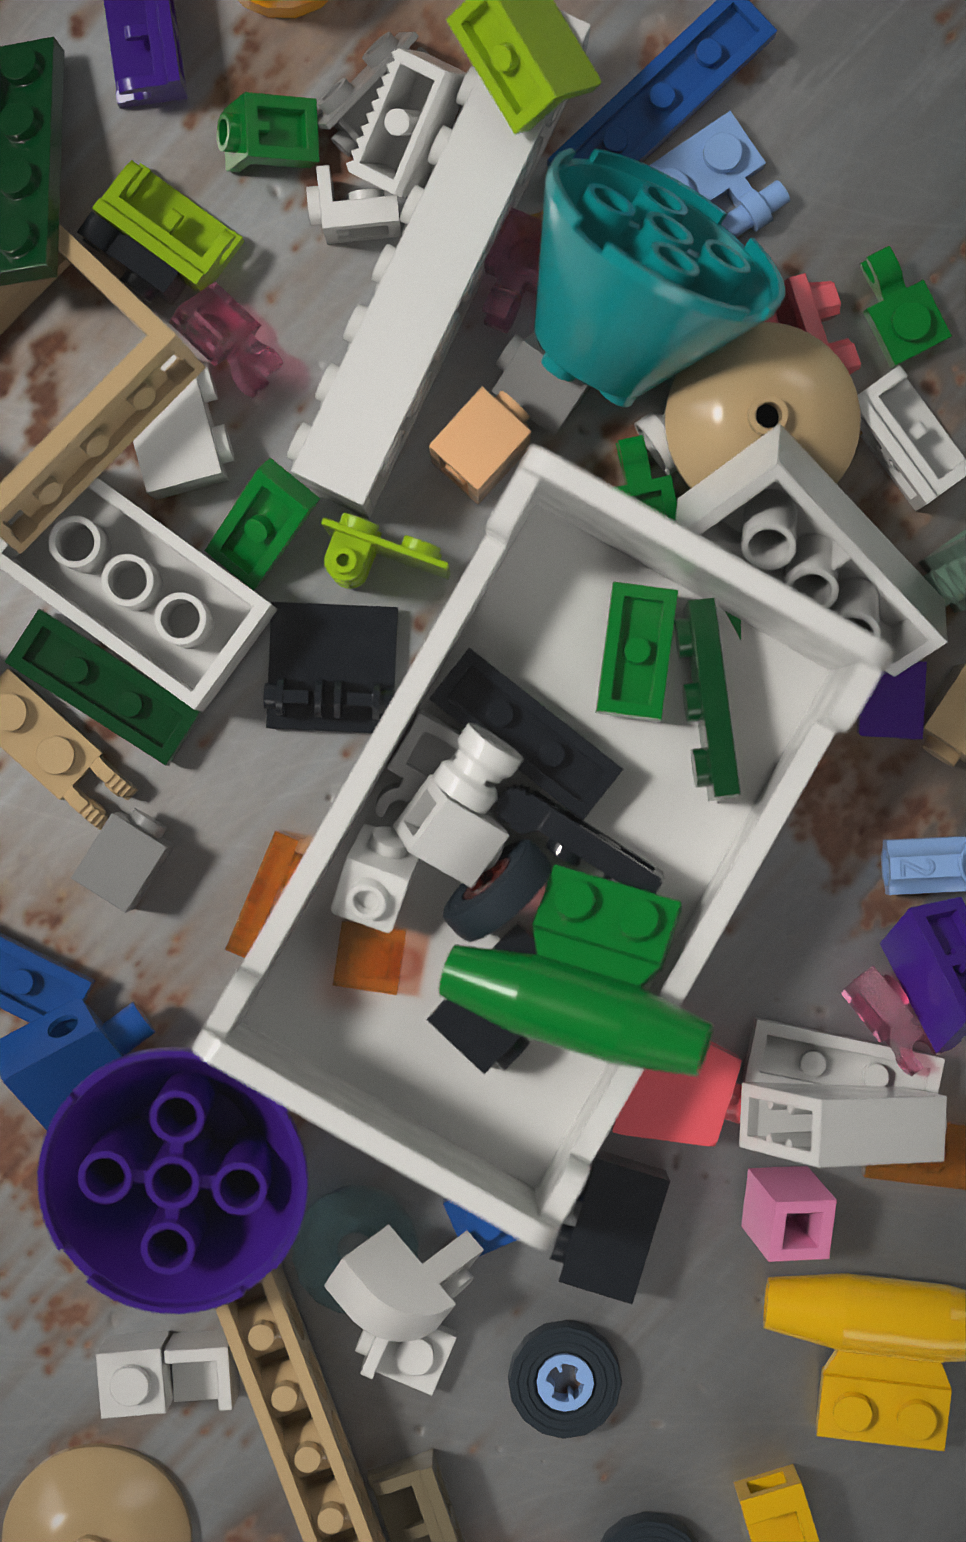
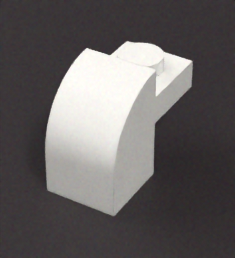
(396, 1294)

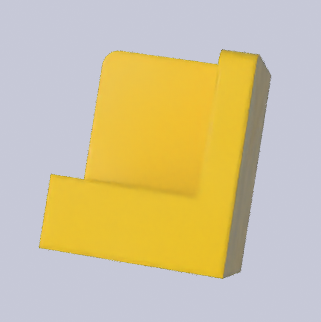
(776, 1507)

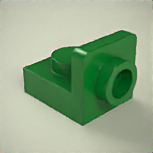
(269, 131)

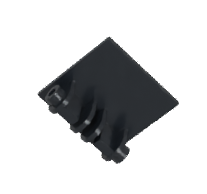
(330, 666)

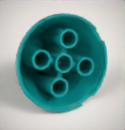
(640, 276)

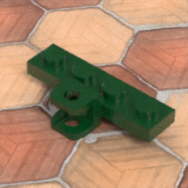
(30, 159)

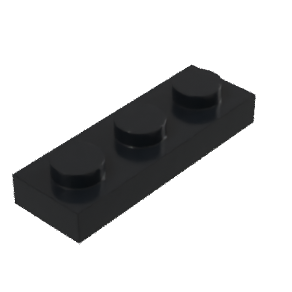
(551, 750)

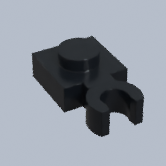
(143, 270)

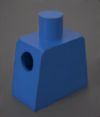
(62, 1049)

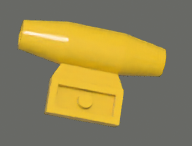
(888, 1352)

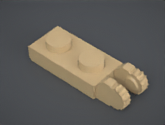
(54, 748)

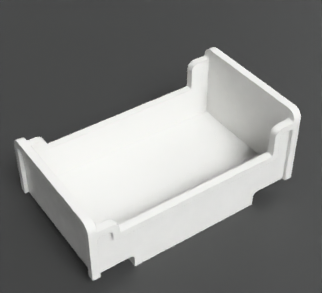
(538, 612)

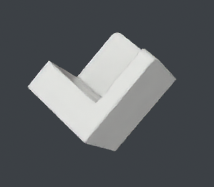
(203, 1368)

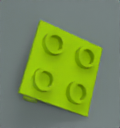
(357, 543)

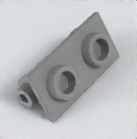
(349, 102)

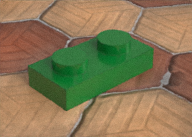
(262, 523)
(636, 651)

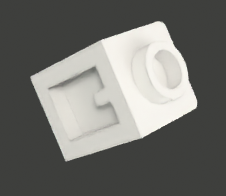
(361, 217)
(409, 1362)

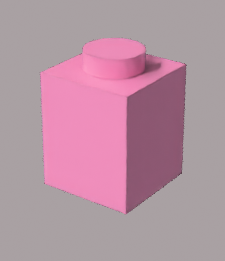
(788, 1213)

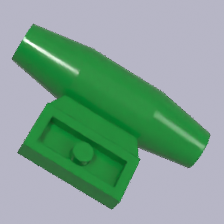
(588, 978)

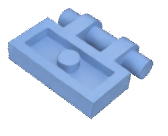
(720, 163)

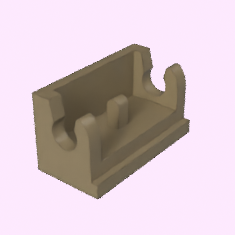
(415, 1500)

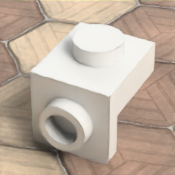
(375, 878)

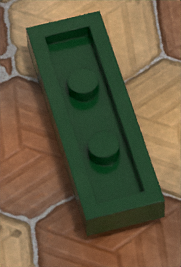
(103, 687)
(707, 700)

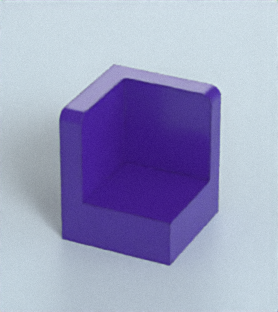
(896, 705)

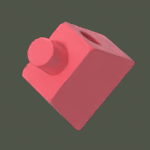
(682, 1105)

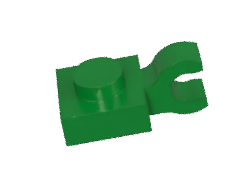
(904, 317)
(654, 493)

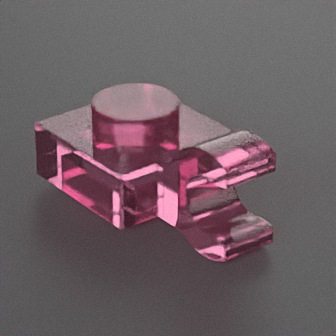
(515, 264)
(224, 331)
(883, 1010)

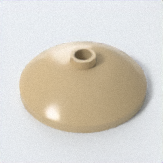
(773, 364)
(97, 1497)

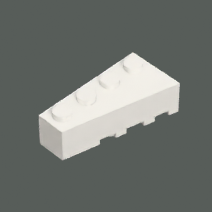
(803, 531)

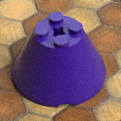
(172, 1182)

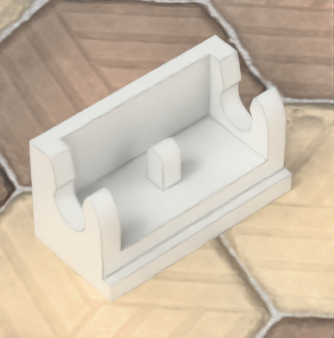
(909, 439)

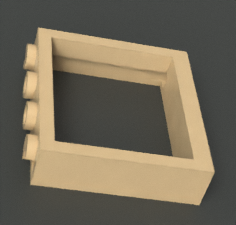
(105, 418)

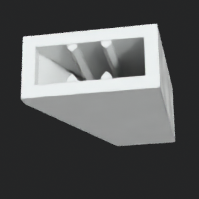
(843, 1123)

